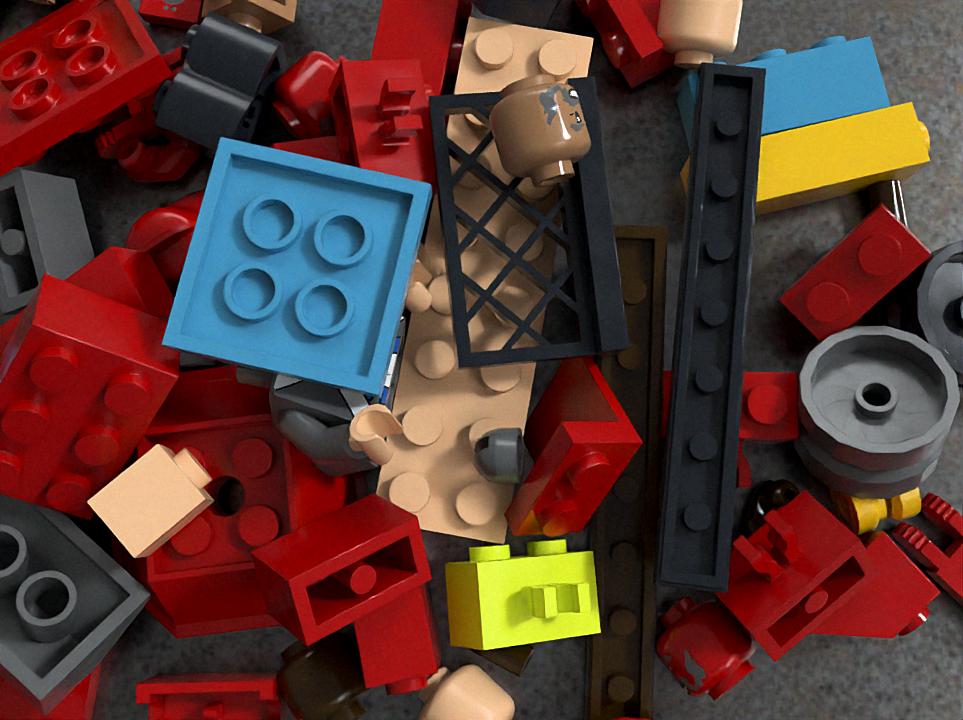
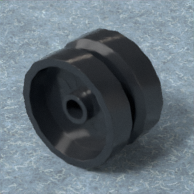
(930, 305)

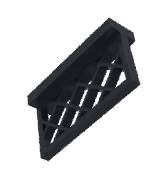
(585, 236)

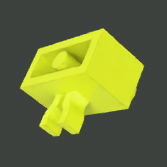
(521, 598)

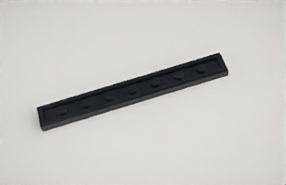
(710, 331)

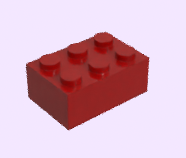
(77, 394)

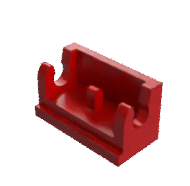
(213, 696)

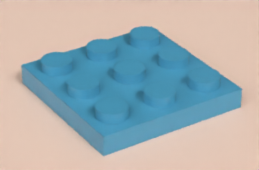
(299, 267)

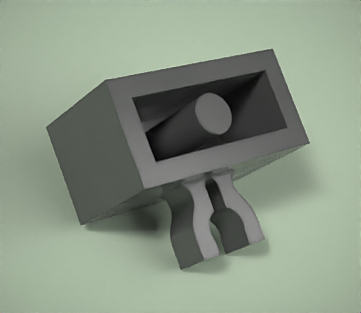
(38, 234)

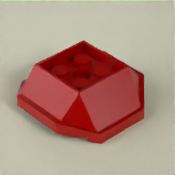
(205, 572)

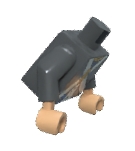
(338, 423)

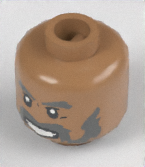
(539, 130)

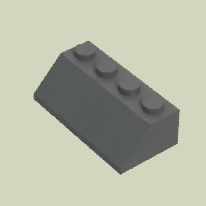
(57, 602)

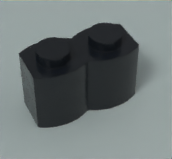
(221, 85)

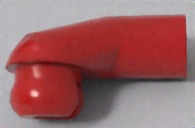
(155, 162)

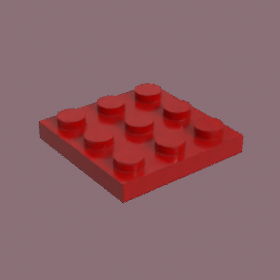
(70, 74)

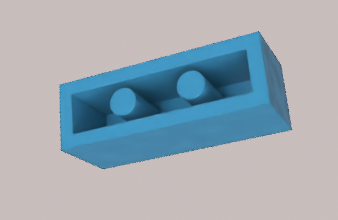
(808, 86)

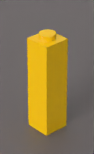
(837, 157)

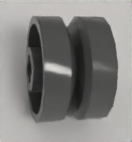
(874, 411)

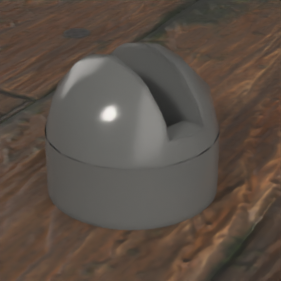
(500, 455)

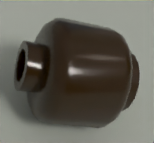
(323, 679)

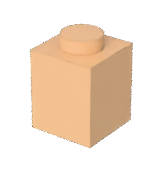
(153, 499)

